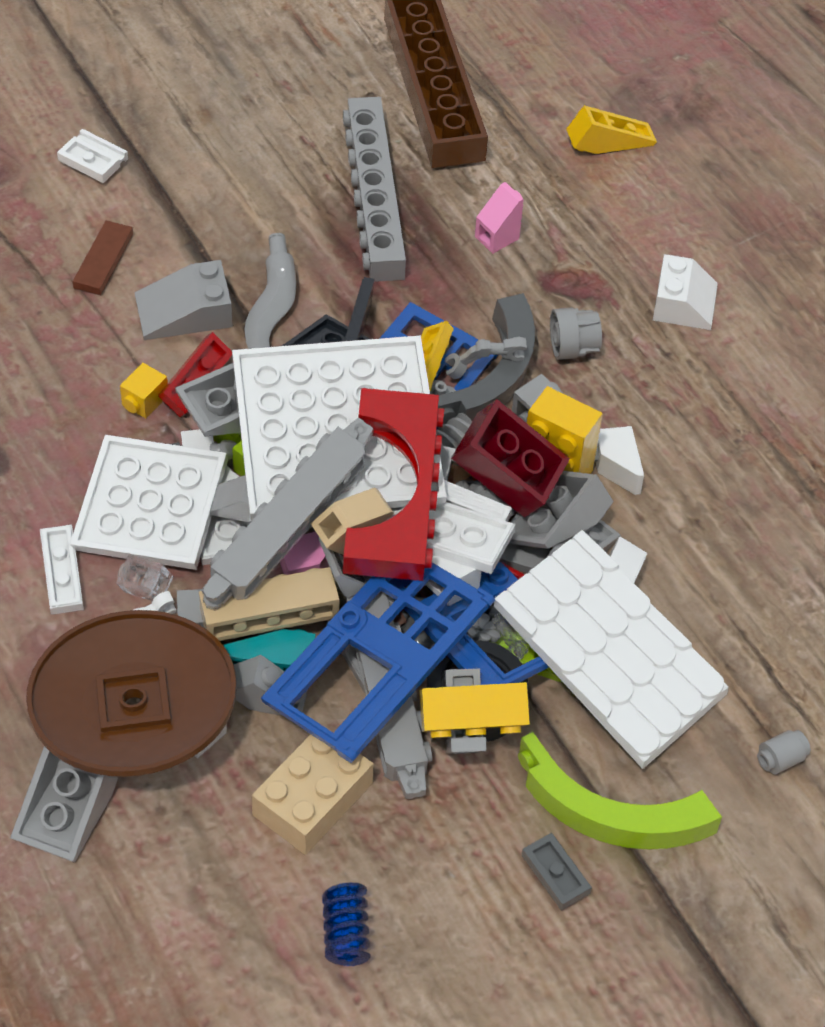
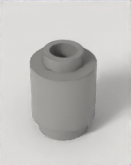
(783, 751)

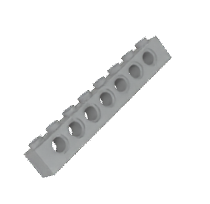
(375, 189)

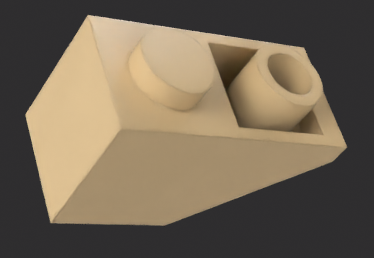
(351, 512)

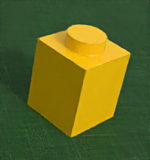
(142, 389)

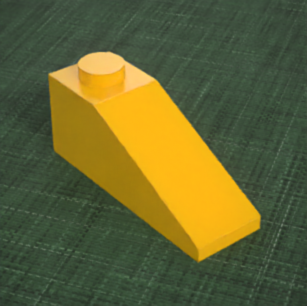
(606, 132)

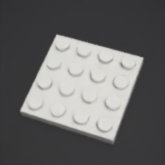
(149, 501)

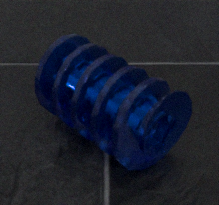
(344, 924)

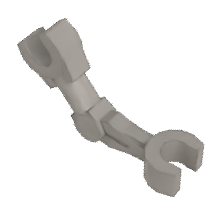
(509, 349)

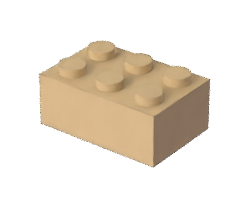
(310, 793)

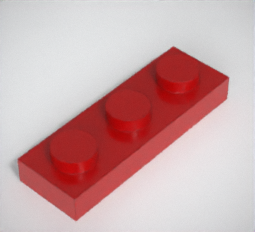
(206, 358)

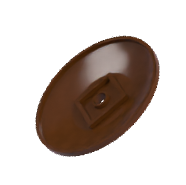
(150, 655)

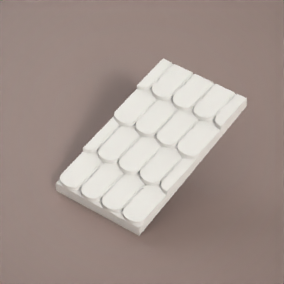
(612, 647)

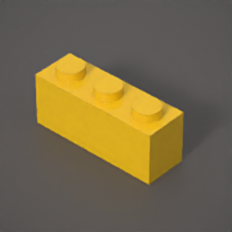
(474, 709)

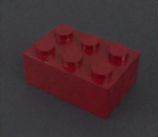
(510, 458)

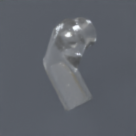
(510, 636)

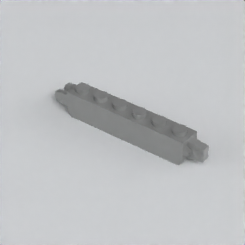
(288, 515)
(400, 740)

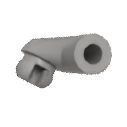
(225, 446)

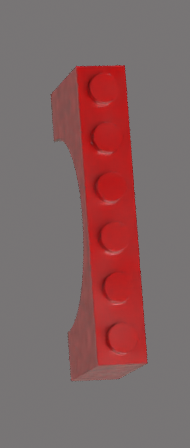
(399, 544)

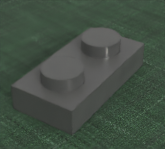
(556, 871)

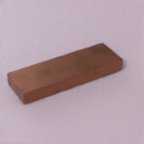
(102, 257)

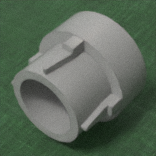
(574, 332)

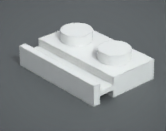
(92, 155)

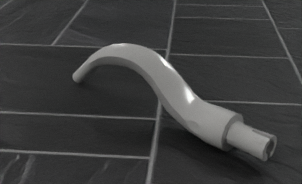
(276, 297)

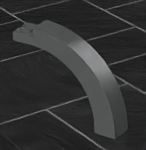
(512, 319)

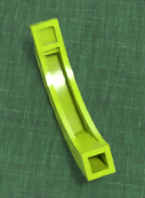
(614, 821)

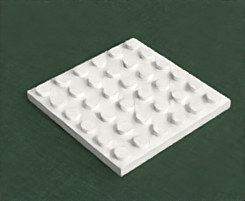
(307, 390)

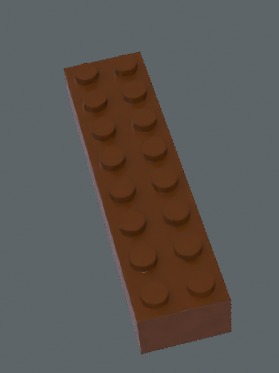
(436, 82)

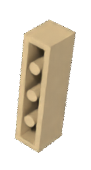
(275, 605)

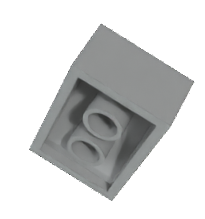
(185, 302)
(212, 402)
(573, 506)
(62, 807)

